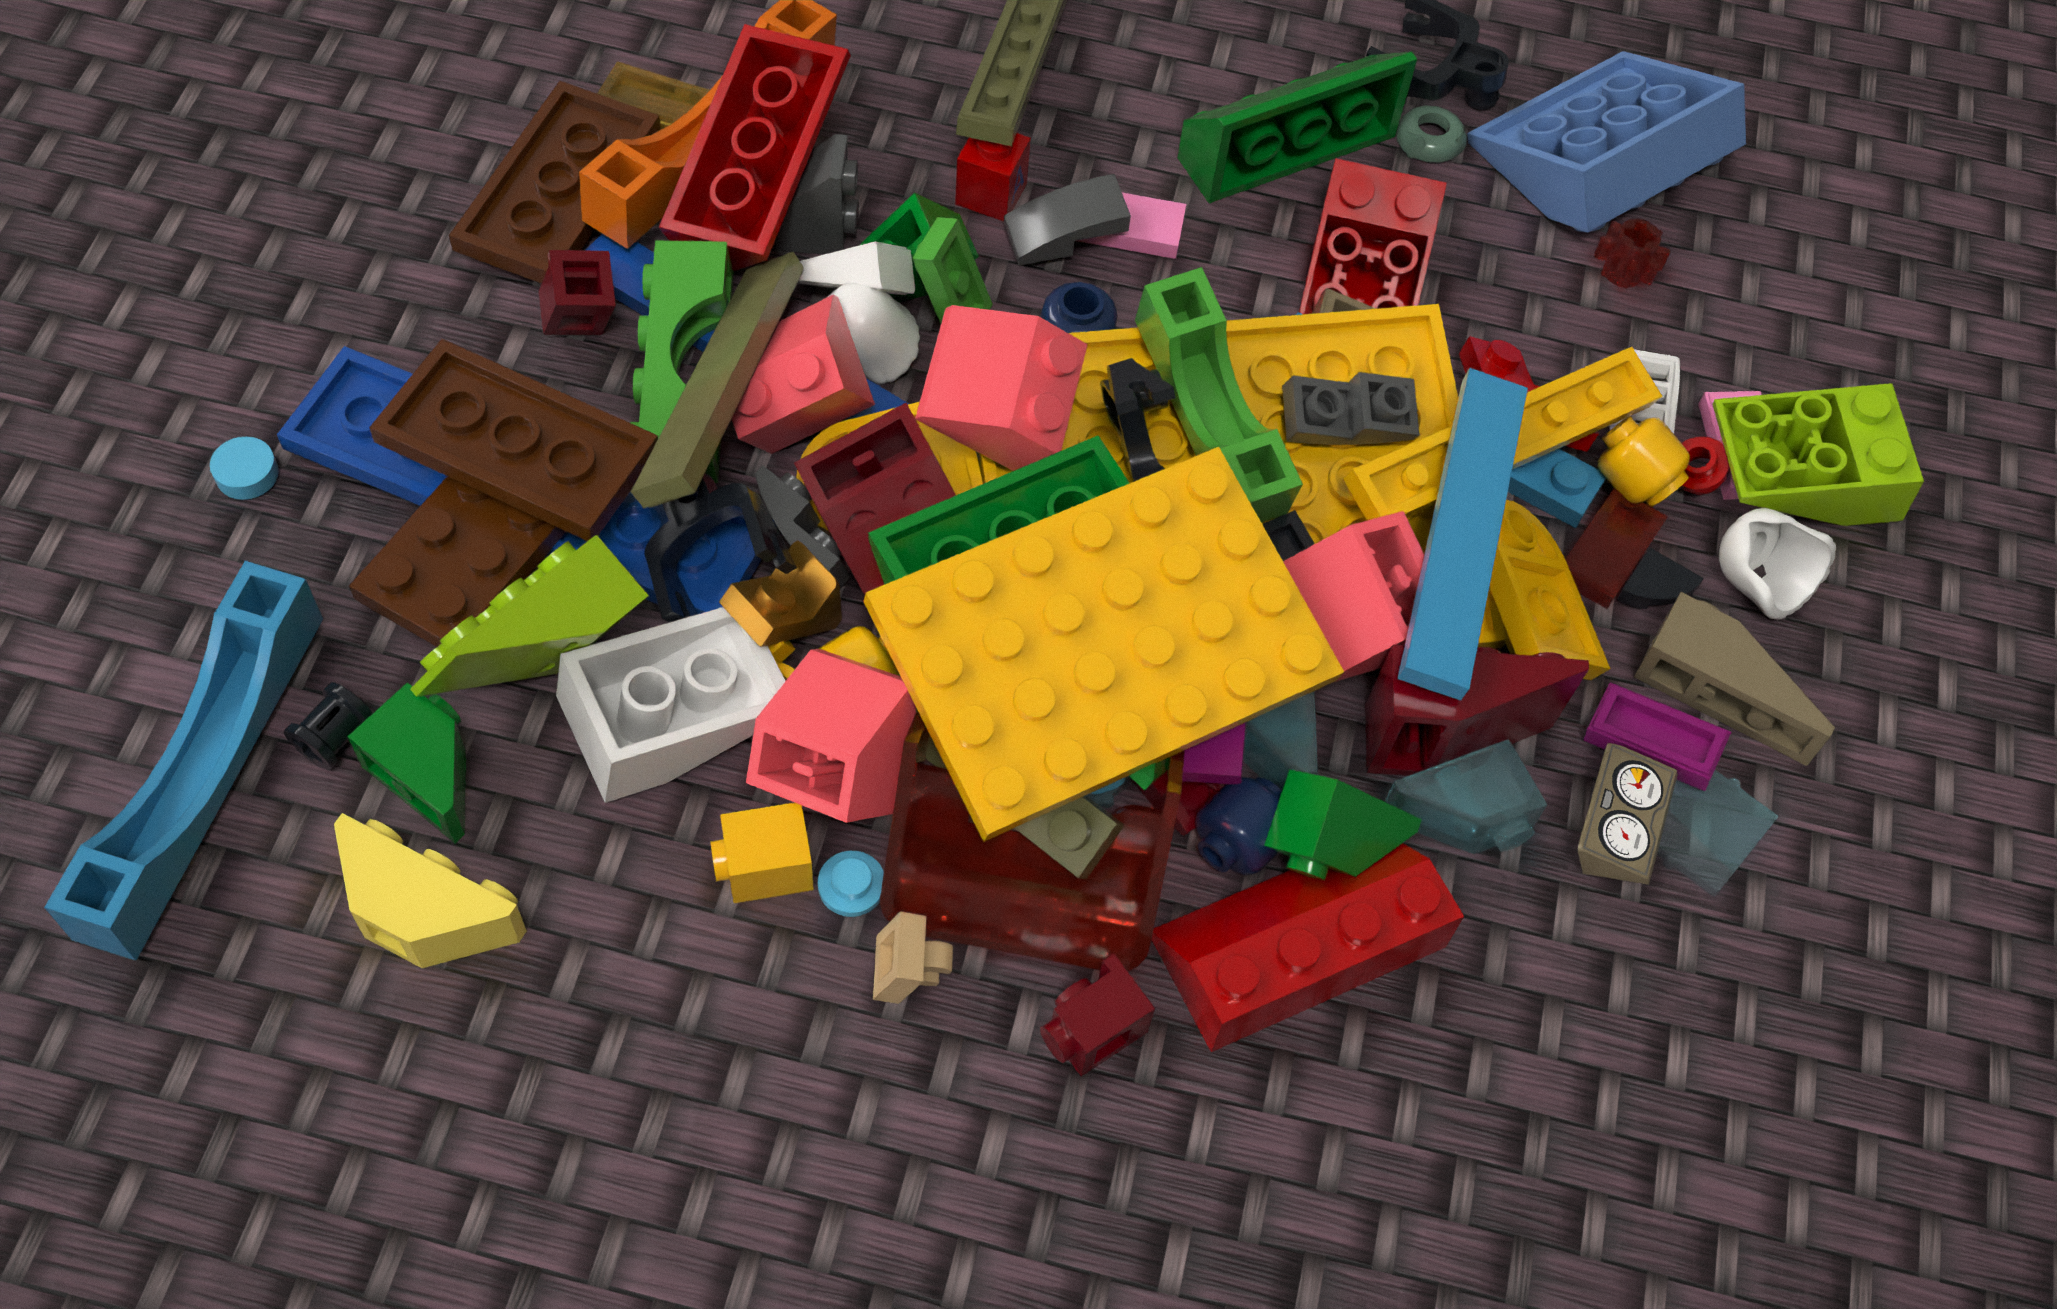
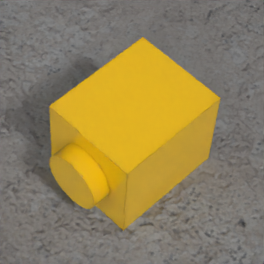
(764, 852)

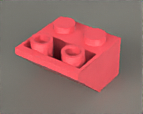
(1361, 588)
(833, 738)

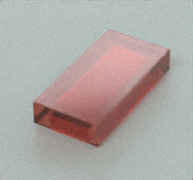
(1612, 547)

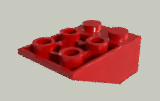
(1373, 236)

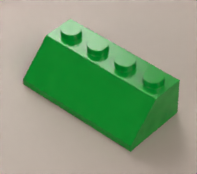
(1296, 125)
(995, 508)

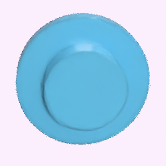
(850, 883)

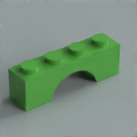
(687, 297)
(1191, 352)

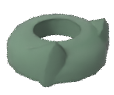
(1431, 147)

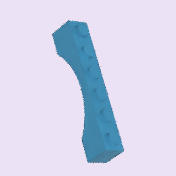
(136, 861)

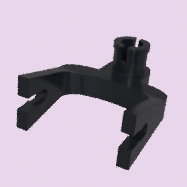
(1469, 64)
(1127, 396)
(692, 518)

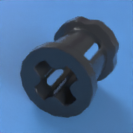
(328, 725)

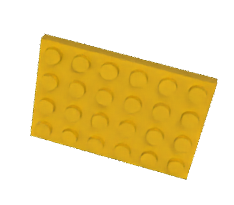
(1100, 641)

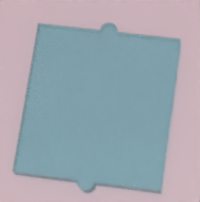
(1712, 830)

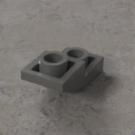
(1053, 221)
(1351, 412)
(796, 519)

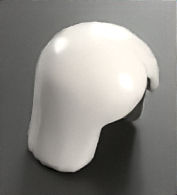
(881, 331)
(1791, 554)

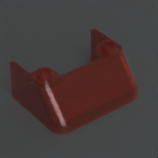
(1011, 891)

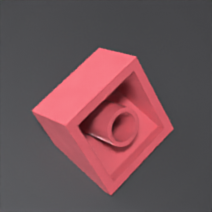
(803, 380)
(1002, 384)

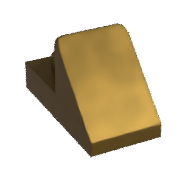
(786, 604)

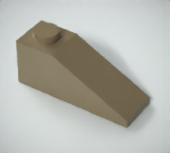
(1730, 677)

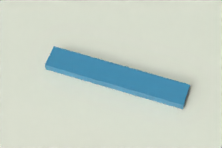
(1463, 536)

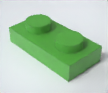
(950, 268)

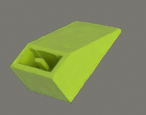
(1822, 453)
(534, 621)

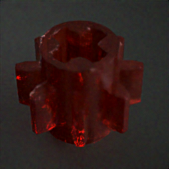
(1631, 253)

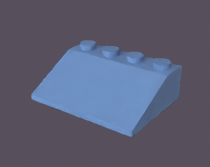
(1614, 137)

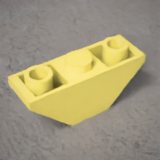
(419, 901)

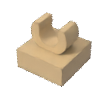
(906, 959)

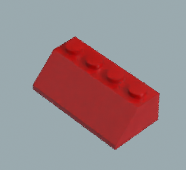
(754, 143)
(1303, 942)

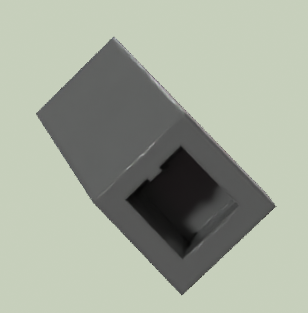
(821, 204)

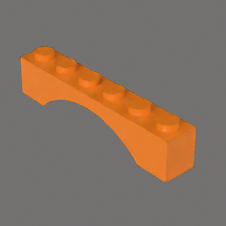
(634, 179)

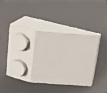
(664, 699)

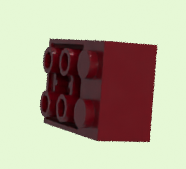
(872, 481)
(1506, 700)

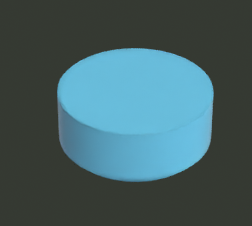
(244, 468)

